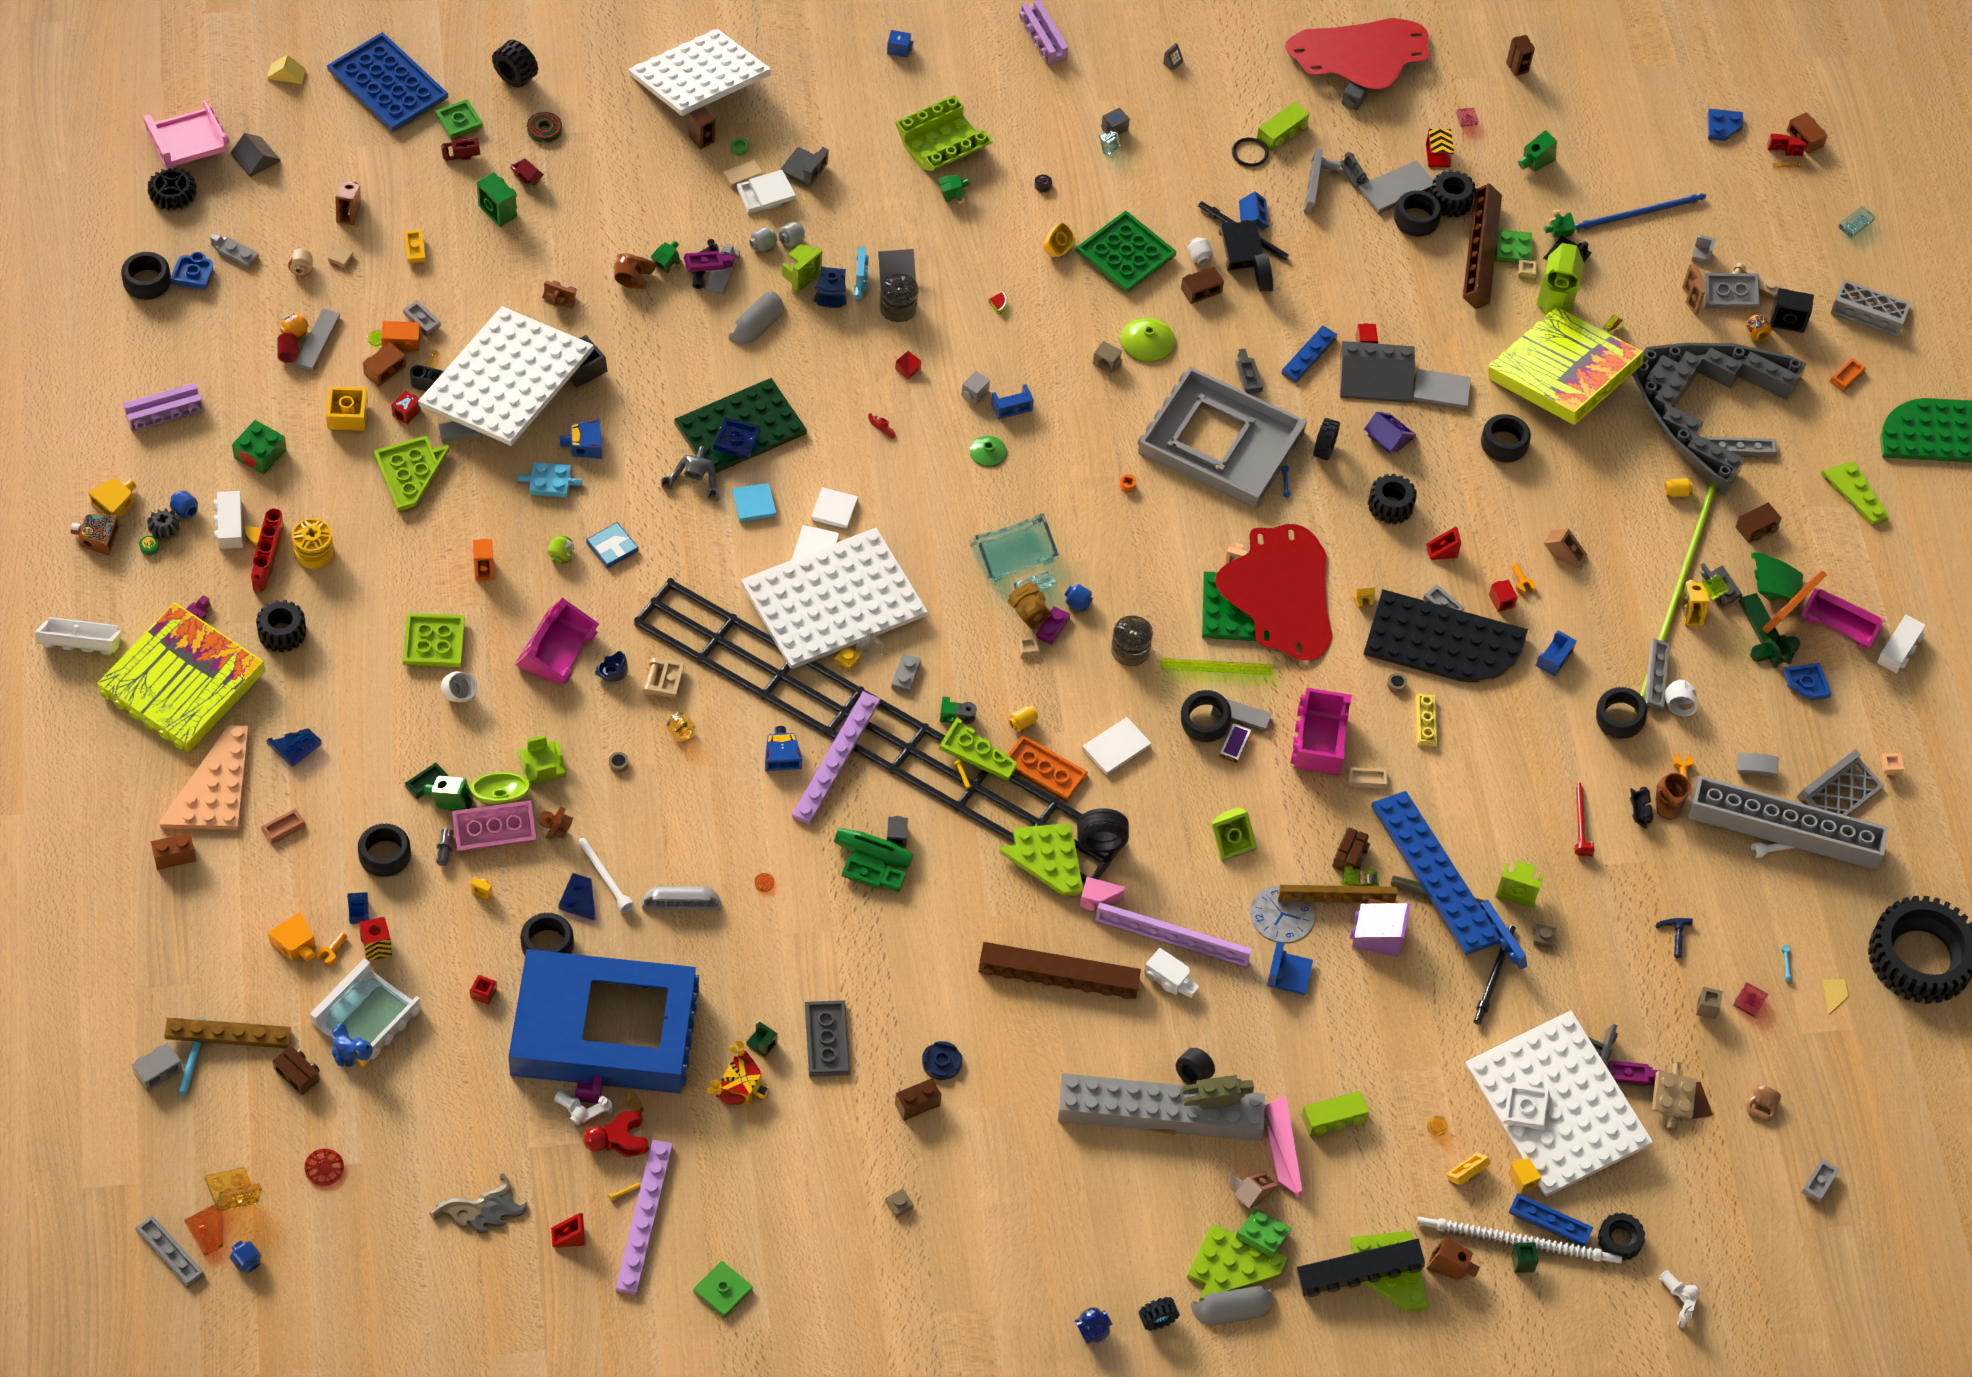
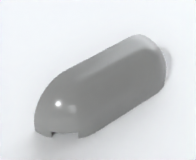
(757, 318)
(681, 898)
(1233, 1305)

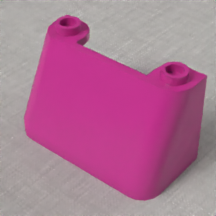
(557, 642)

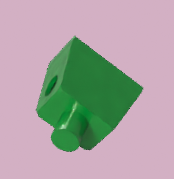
(1539, 152)
(450, 793)

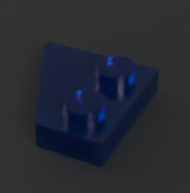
(295, 746)
(578, 897)

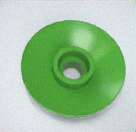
(988, 456)

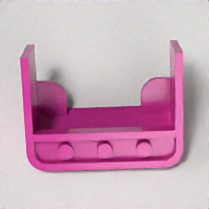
(1843, 617)

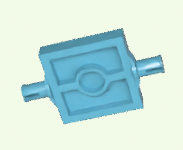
(862, 273)
(550, 479)

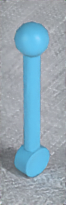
(1785, 949)

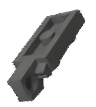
(1248, 373)

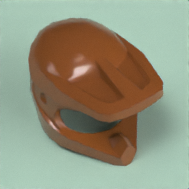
(631, 265)
(1671, 795)

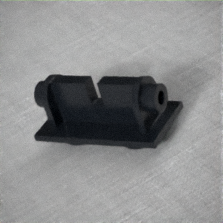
(1641, 814)

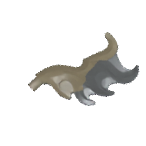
(484, 1210)

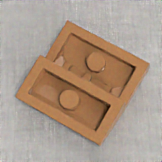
(1694, 287)

